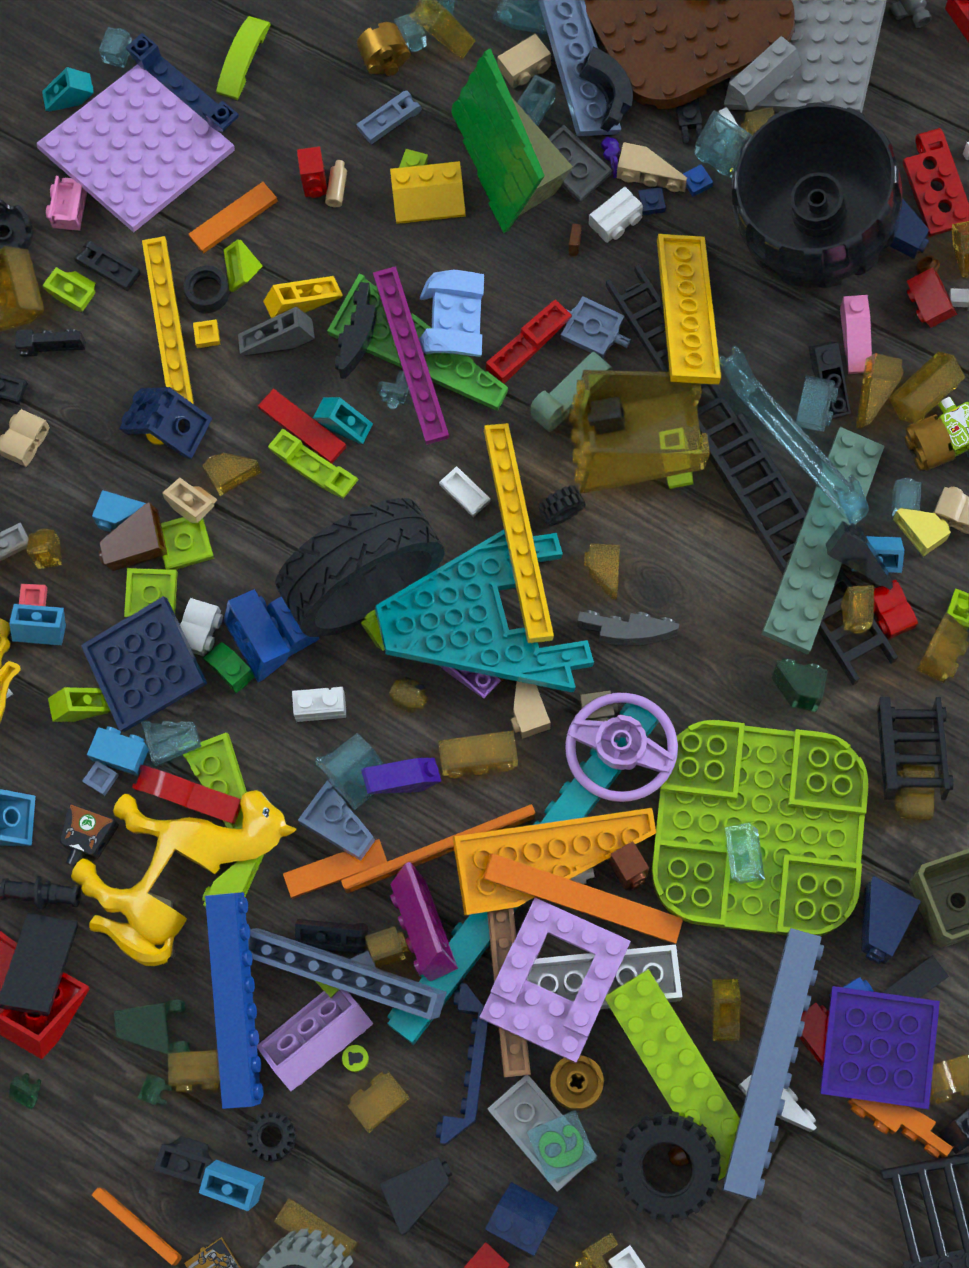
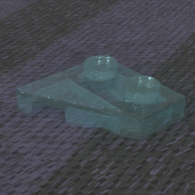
(170, 739)

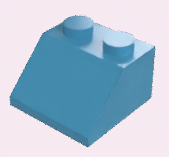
(16, 818)

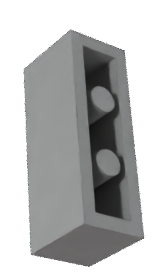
(765, 73)

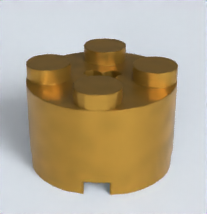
(383, 49)
(930, 443)
(576, 1098)

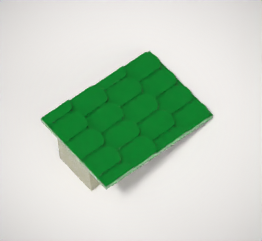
(508, 149)

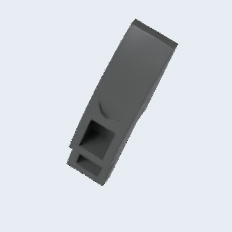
(638, 631)

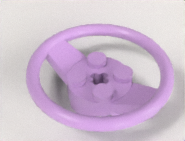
(638, 750)

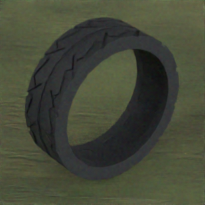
(358, 565)

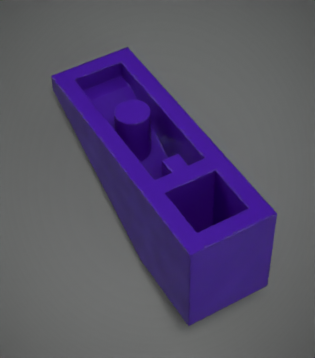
(401, 776)

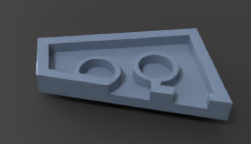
(336, 823)

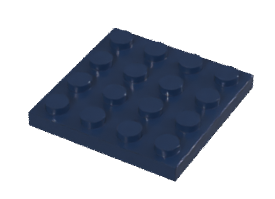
(143, 664)

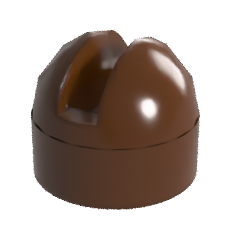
(678, 1156)

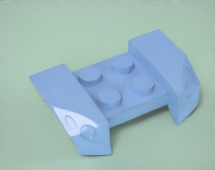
(454, 313)

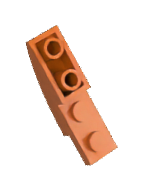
(914, 1123)

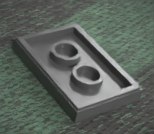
(587, 169)

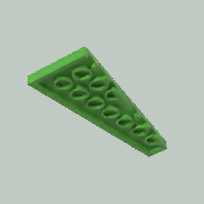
(446, 369)

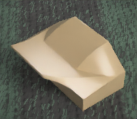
(188, 500)

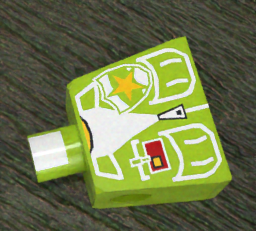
(957, 424)

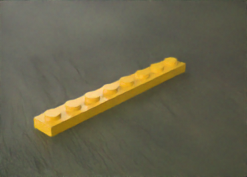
(167, 316)

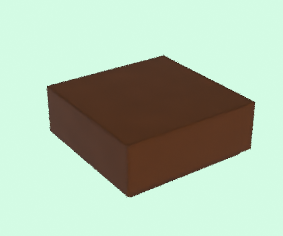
(575, 239)

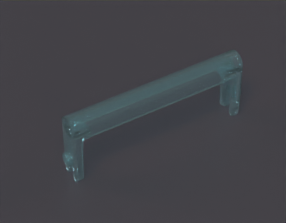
(845, 496)

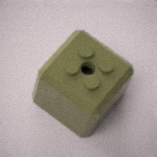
(934, 886)

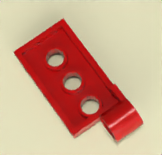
(934, 147)

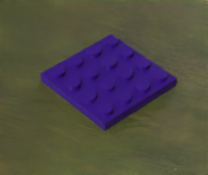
(880, 1047)

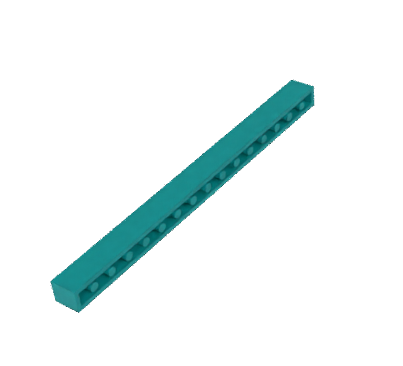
(472, 936)

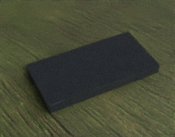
(38, 964)

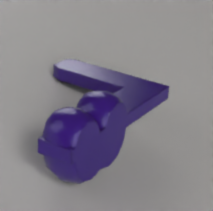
(611, 153)

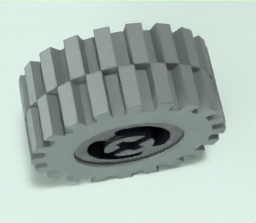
(305, 1251)

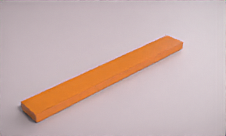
(433, 850)
(582, 898)

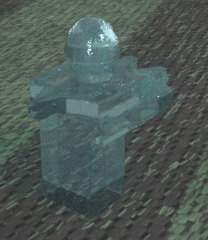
(394, 393)

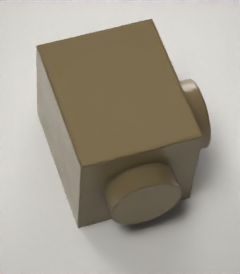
(603, 713)

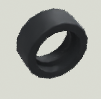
(201, 273)

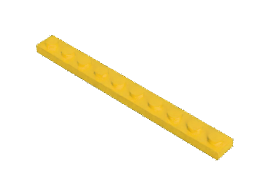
(518, 534)

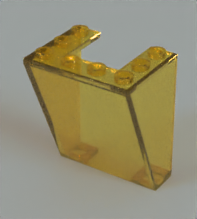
(659, 434)

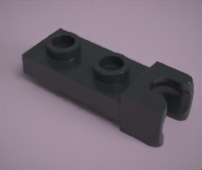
(32, 343)

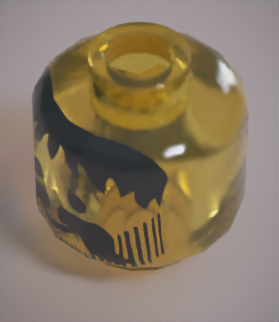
(408, 695)

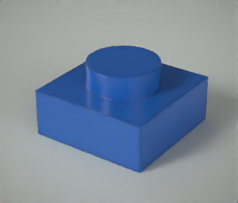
(697, 180)

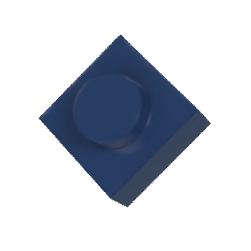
(652, 201)

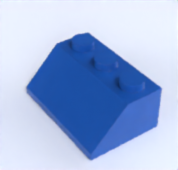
(256, 634)

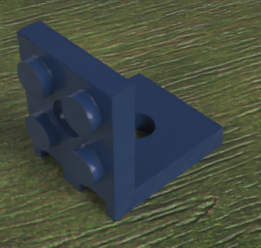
(159, 412)

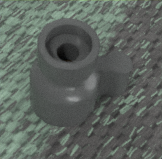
(912, 8)

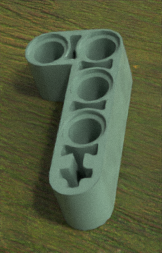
(554, 407)

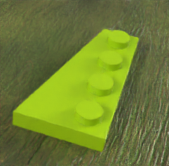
(218, 769)

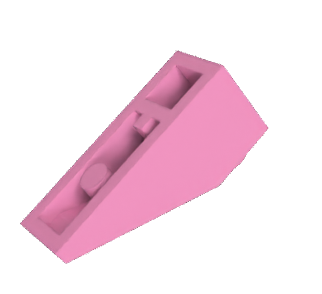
(856, 331)

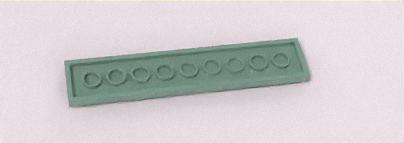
(810, 570)

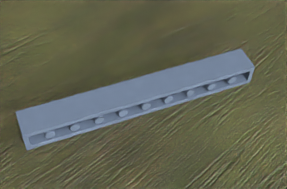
(771, 1065)

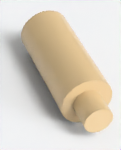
(336, 184)

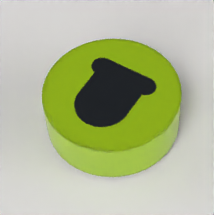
(355, 1058)

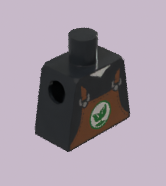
(86, 833)

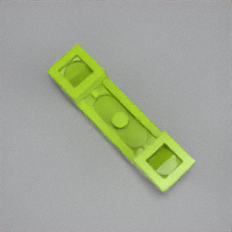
(240, 56)
(312, 466)

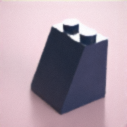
(885, 919)
(521, 1219)

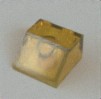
(944, 649)

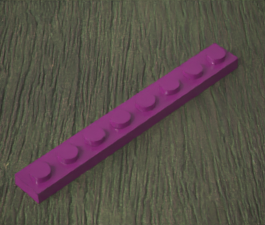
(411, 355)

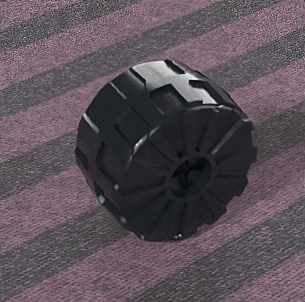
(811, 157)

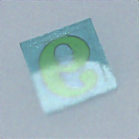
(561, 1146)

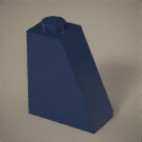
(910, 233)

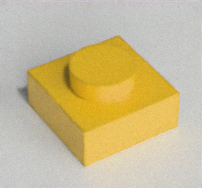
(206, 333)

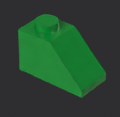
(229, 667)

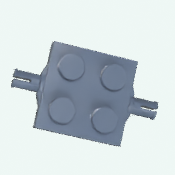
(594, 327)

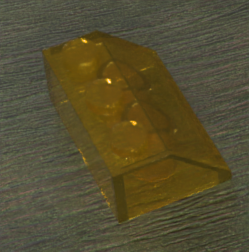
(18, 289)

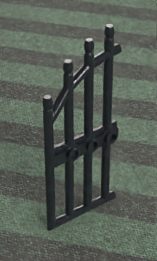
(953, 1259)

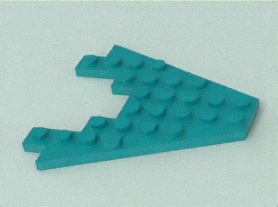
(460, 622)

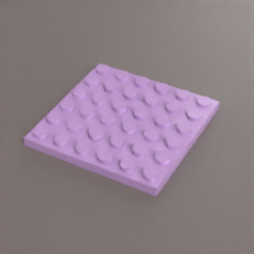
(135, 147)

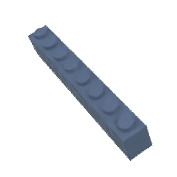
(346, 974)

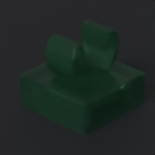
(151, 1090)
(23, 1091)

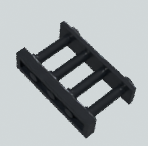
(892, 759)

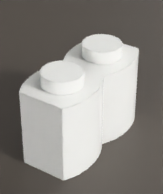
(199, 624)

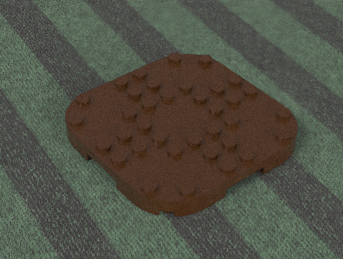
(686, 45)

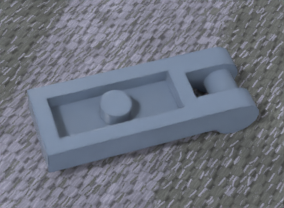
(388, 117)

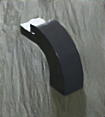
(612, 81)

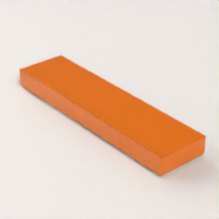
(233, 217)
(331, 870)
(137, 1226)

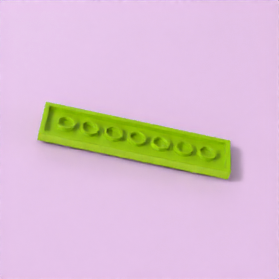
(674, 1060)

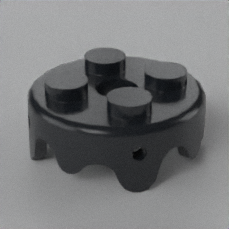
(18, 223)

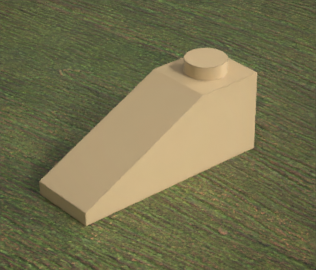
(529, 711)

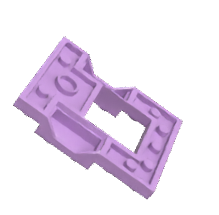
(539, 1013)

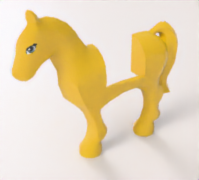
(197, 840)

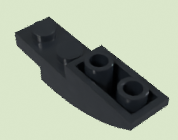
(358, 335)

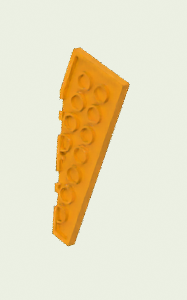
(554, 847)

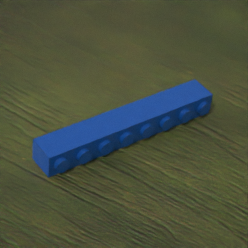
(233, 1000)

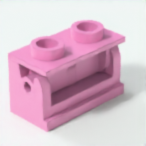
(66, 204)

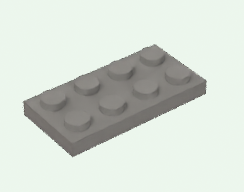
(523, 1109)

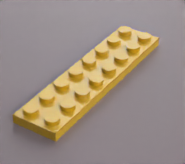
(688, 309)

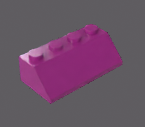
(422, 924)

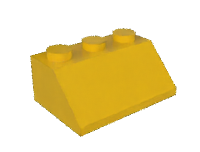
(428, 192)

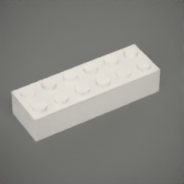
(566, 973)

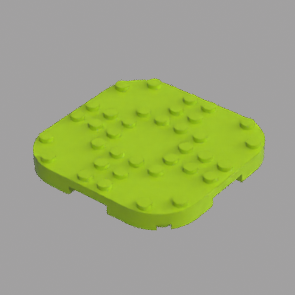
(809, 812)

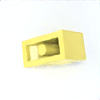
(922, 529)

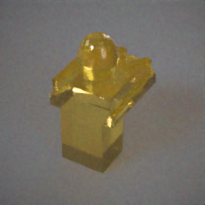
(593, 1254)

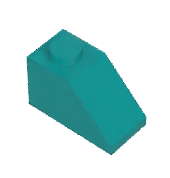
(67, 90)
(342, 419)

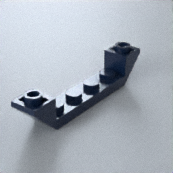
(148, 57)
(452, 1126)

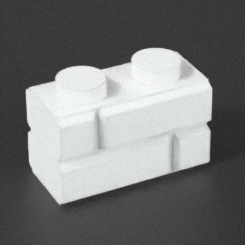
(616, 215)
(319, 704)

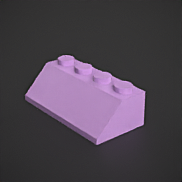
(313, 1036)

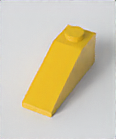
(303, 294)

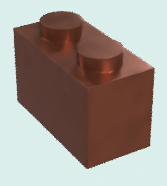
(629, 866)

